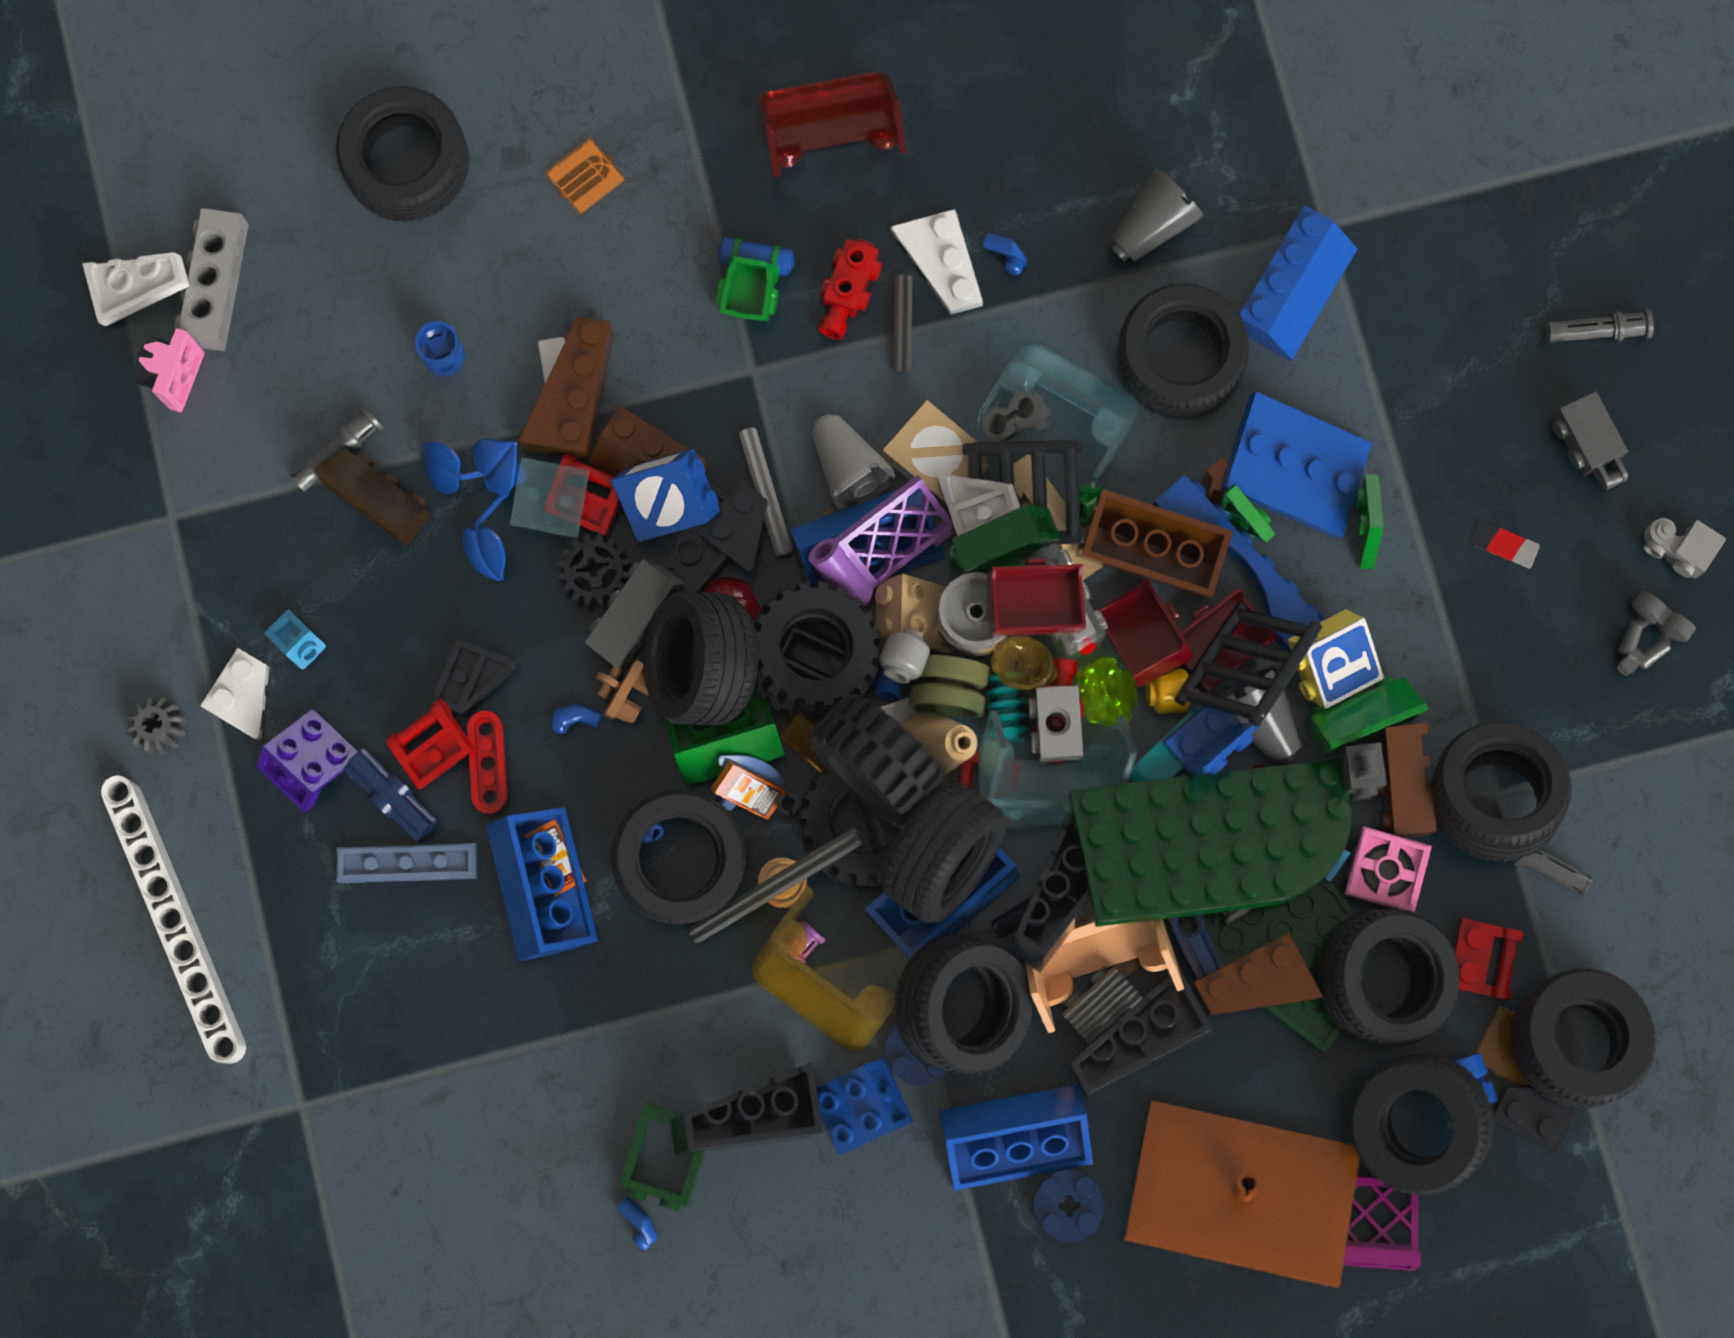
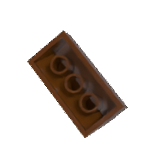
(1154, 544)

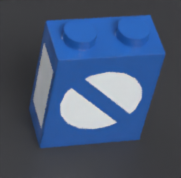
(666, 495)

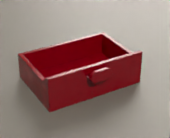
(1036, 599)
(1207, 625)
(1145, 634)

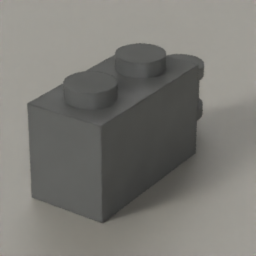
(1592, 440)
(1362, 770)

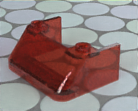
(831, 115)

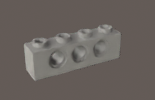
(211, 228)

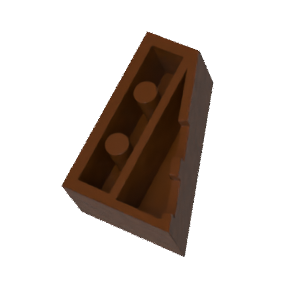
(1407, 795)
(1258, 980)

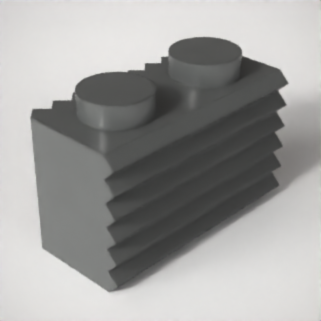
(1101, 1005)

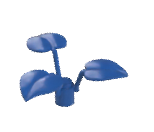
(500, 469)

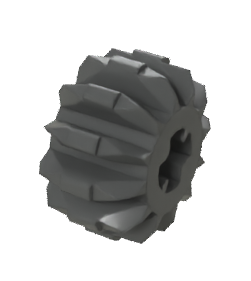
(156, 738)

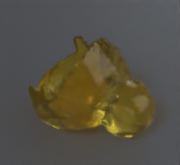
(1034, 660)

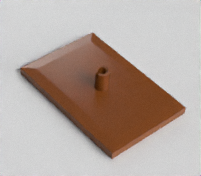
(1195, 1200)

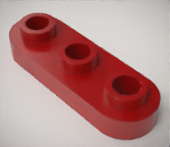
(486, 747)

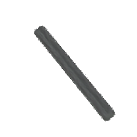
(776, 885)

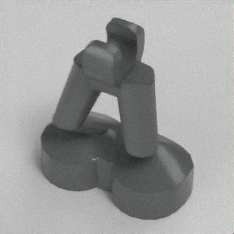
(1025, 411)
(1670, 626)

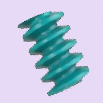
(1008, 706)

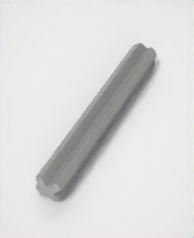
(764, 486)

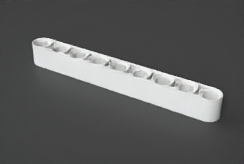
(159, 909)

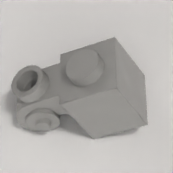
(1688, 553)

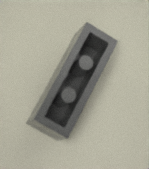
(625, 624)

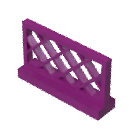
(1382, 1254)

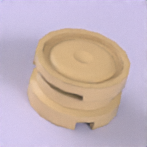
(788, 897)

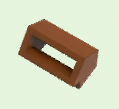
(1213, 479)

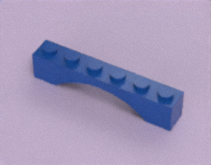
(1277, 595)

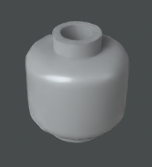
(904, 656)

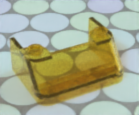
(810, 995)

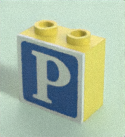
(1338, 661)

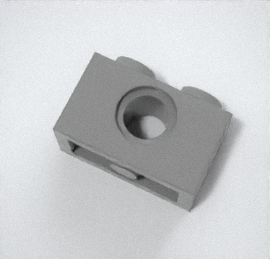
(1064, 704)

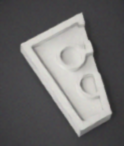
(942, 257)
(131, 285)

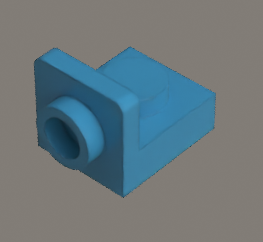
(295, 639)

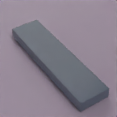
(406, 863)

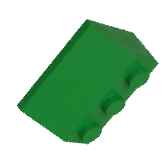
(1364, 715)
(748, 734)

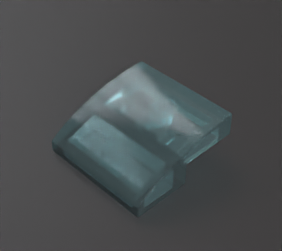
(549, 497)

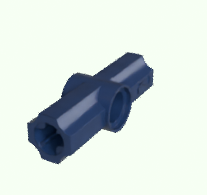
(390, 794)
(1197, 947)

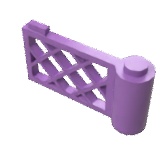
(841, 564)

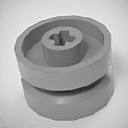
(955, 624)

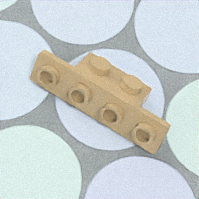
(1057, 508)

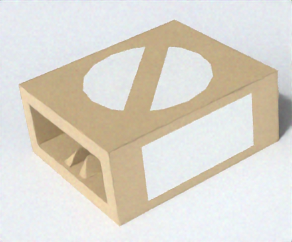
(930, 448)

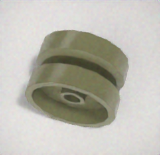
(950, 687)

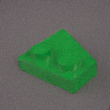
(1246, 516)
(1370, 520)

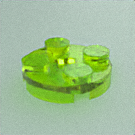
(1093, 685)

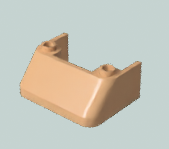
(1094, 947)

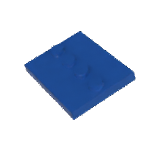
(1296, 465)

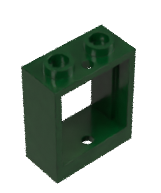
(1005, 539)
(641, 1190)

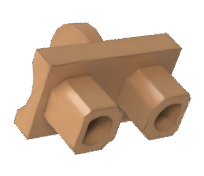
(619, 706)

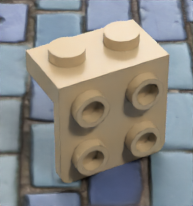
(909, 604)

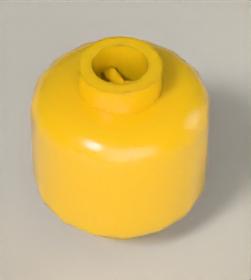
(1163, 690)

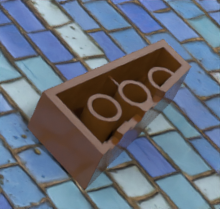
(572, 395)

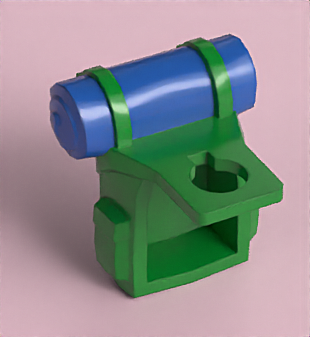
(751, 278)

